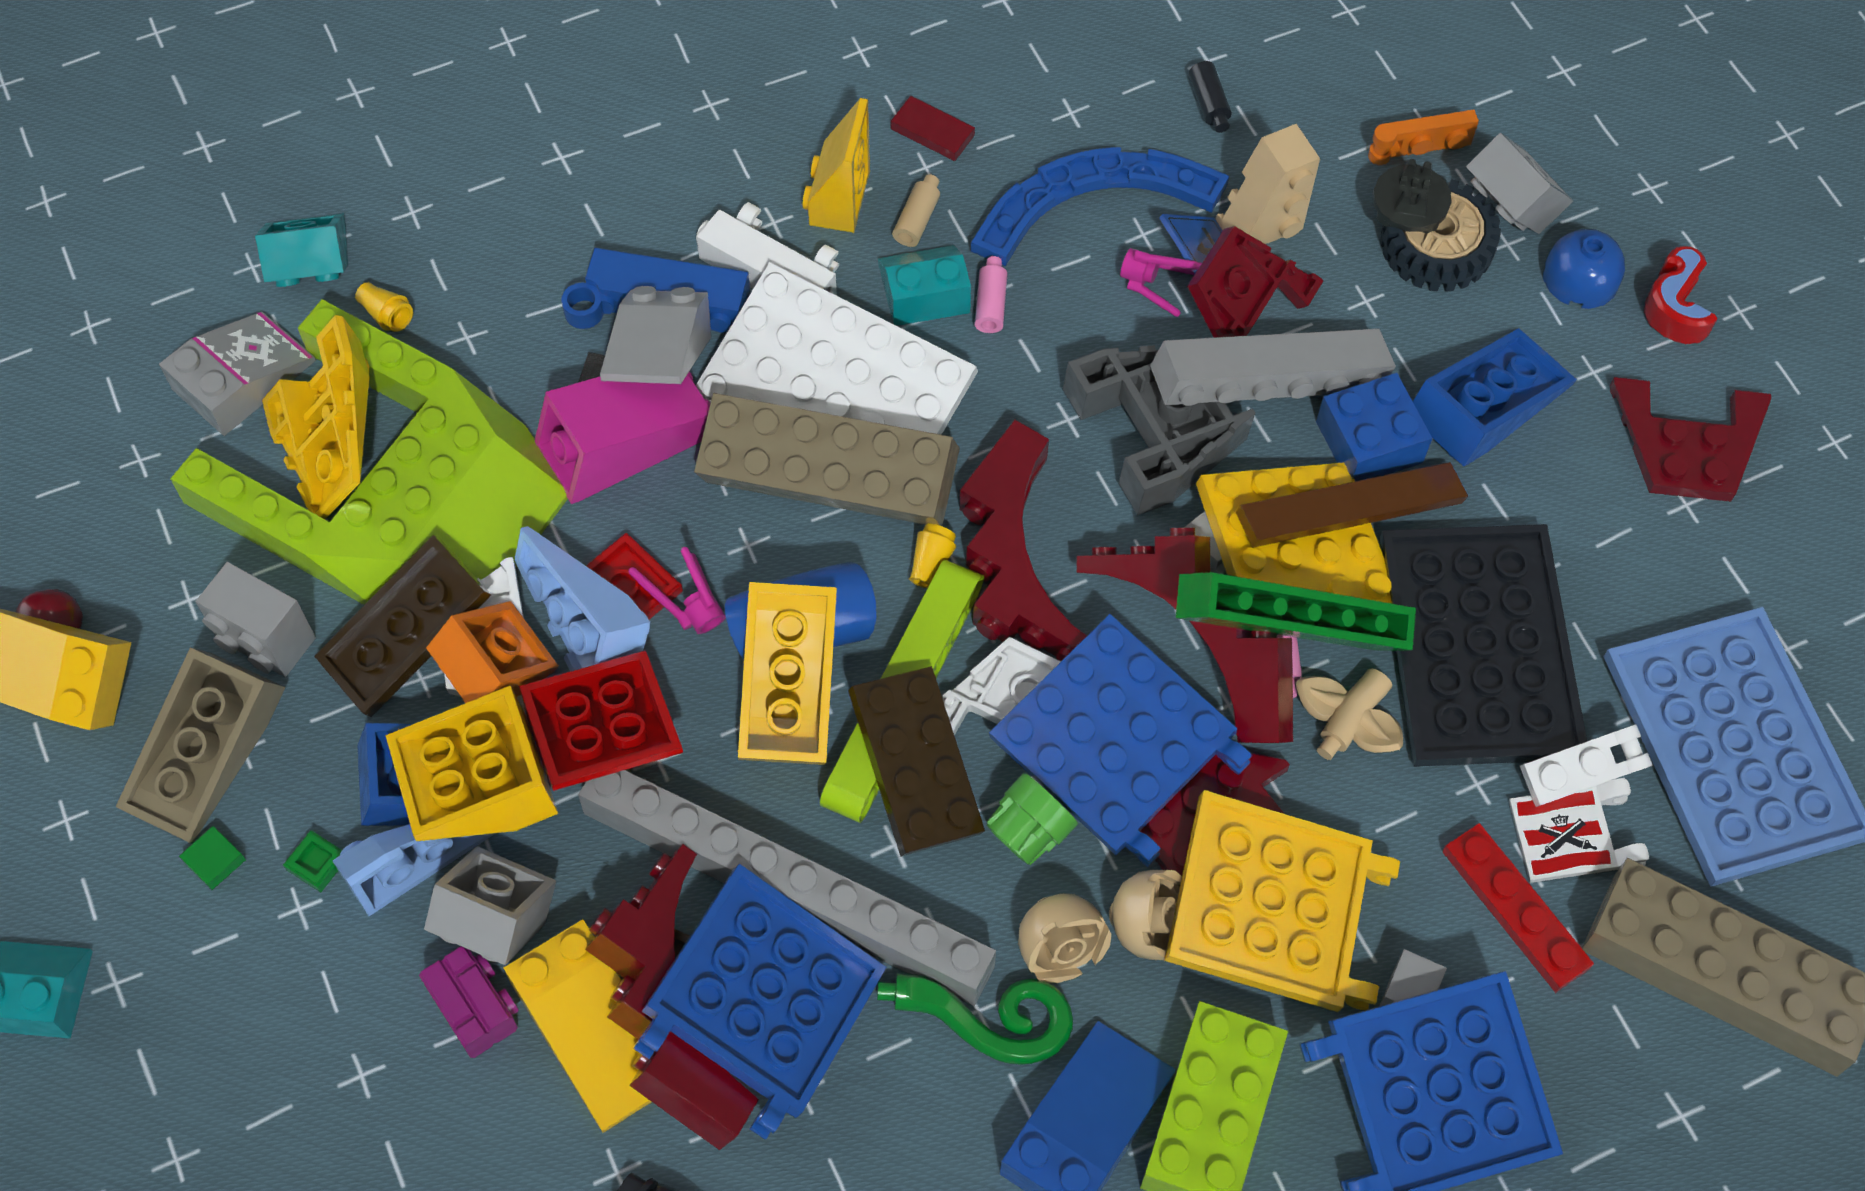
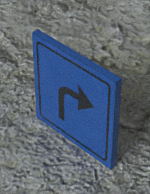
(1192, 234)

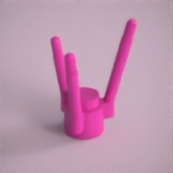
(1143, 267)
(701, 607)

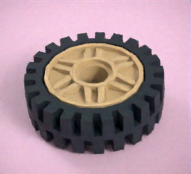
(1455, 251)

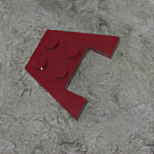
(1240, 281)
(1690, 455)

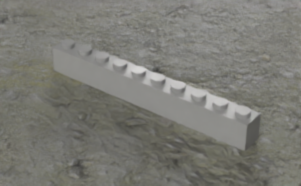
(854, 911)

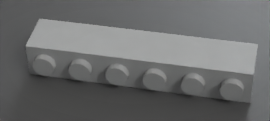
(1269, 366)

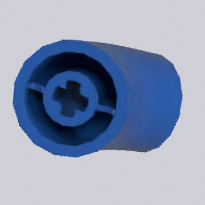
(854, 603)

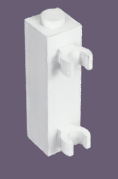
(741, 247)

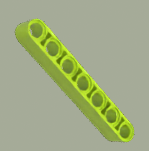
(924, 644)

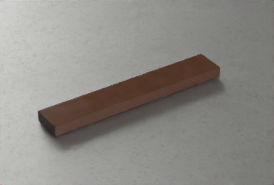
(1351, 504)

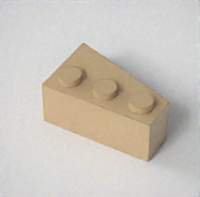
(1275, 187)

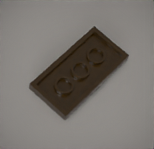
(391, 632)
(916, 761)

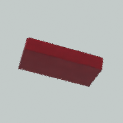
(932, 128)

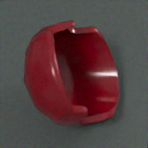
(52, 606)

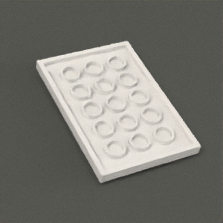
(833, 358)

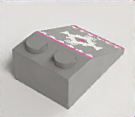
(234, 368)

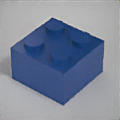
(1374, 428)

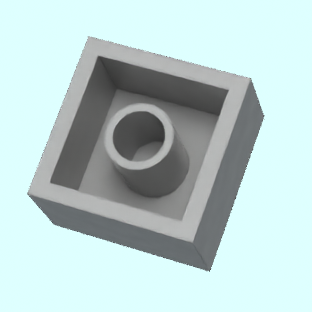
(1518, 185)
(255, 620)
(489, 905)

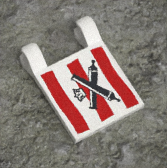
(1572, 833)

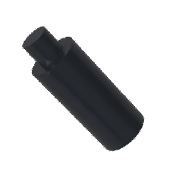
(1210, 95)

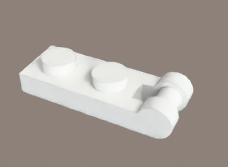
(1584, 766)

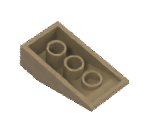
(198, 743)

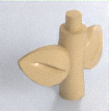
(1351, 713)

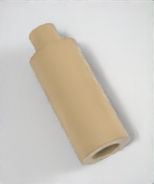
(917, 211)

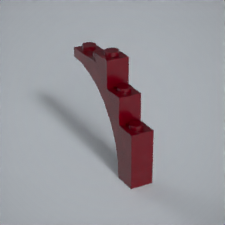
(997, 499)
(1253, 662)
(640, 947)

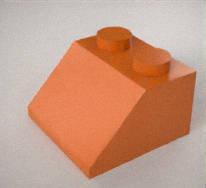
(490, 651)

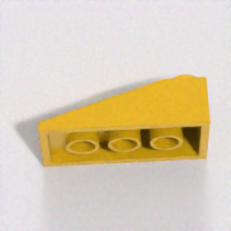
(60, 671)
(787, 673)
(570, 1003)

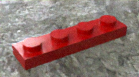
(1518, 908)

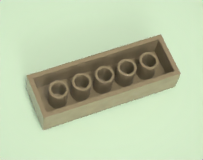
(827, 459)
(1731, 967)

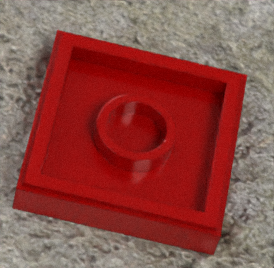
(614, 567)

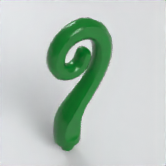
(930, 997)

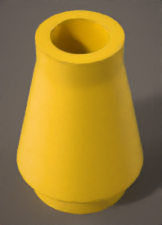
(386, 307)
(931, 548)

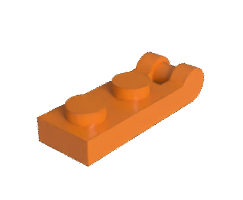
(1422, 135)

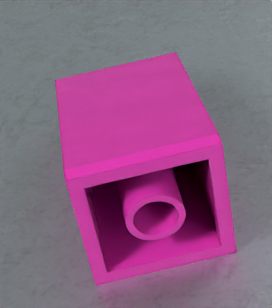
(613, 430)

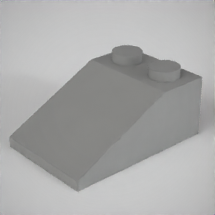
(657, 336)

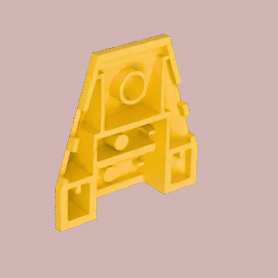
(324, 420)

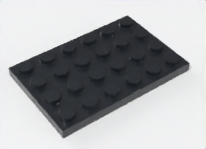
(1488, 645)

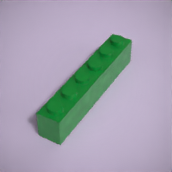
(1294, 612)

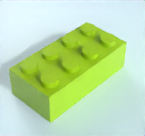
(1215, 1103)

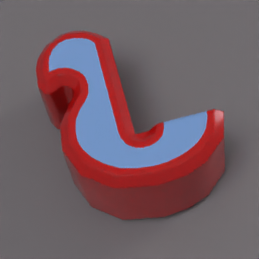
(1666, 301)

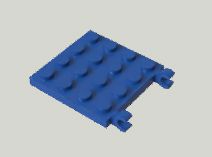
(1116, 736)
(763, 994)
(1442, 1087)

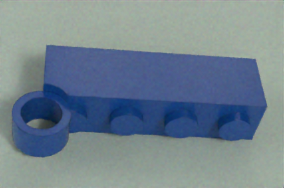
(616, 273)

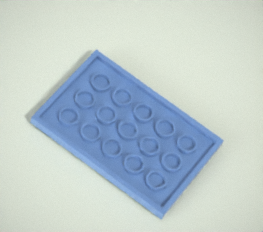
(1738, 746)

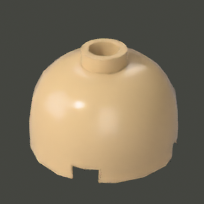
(1145, 912)
(1061, 936)

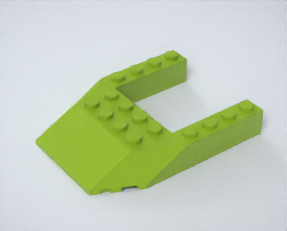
(452, 473)

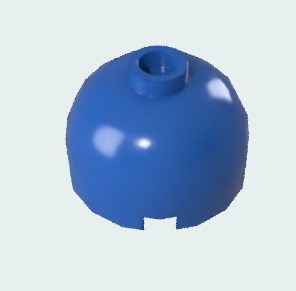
(1584, 268)

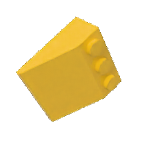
(471, 770)

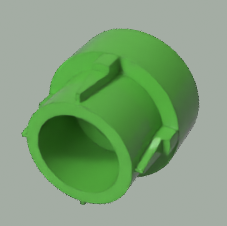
(1030, 820)

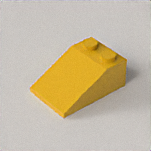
(840, 173)

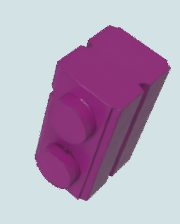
(469, 1000)

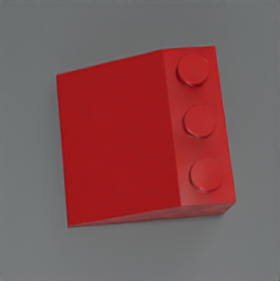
(599, 720)

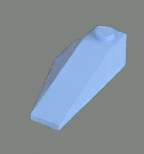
(582, 607)
(395, 862)

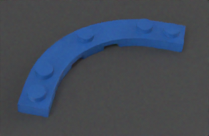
(1090, 172)

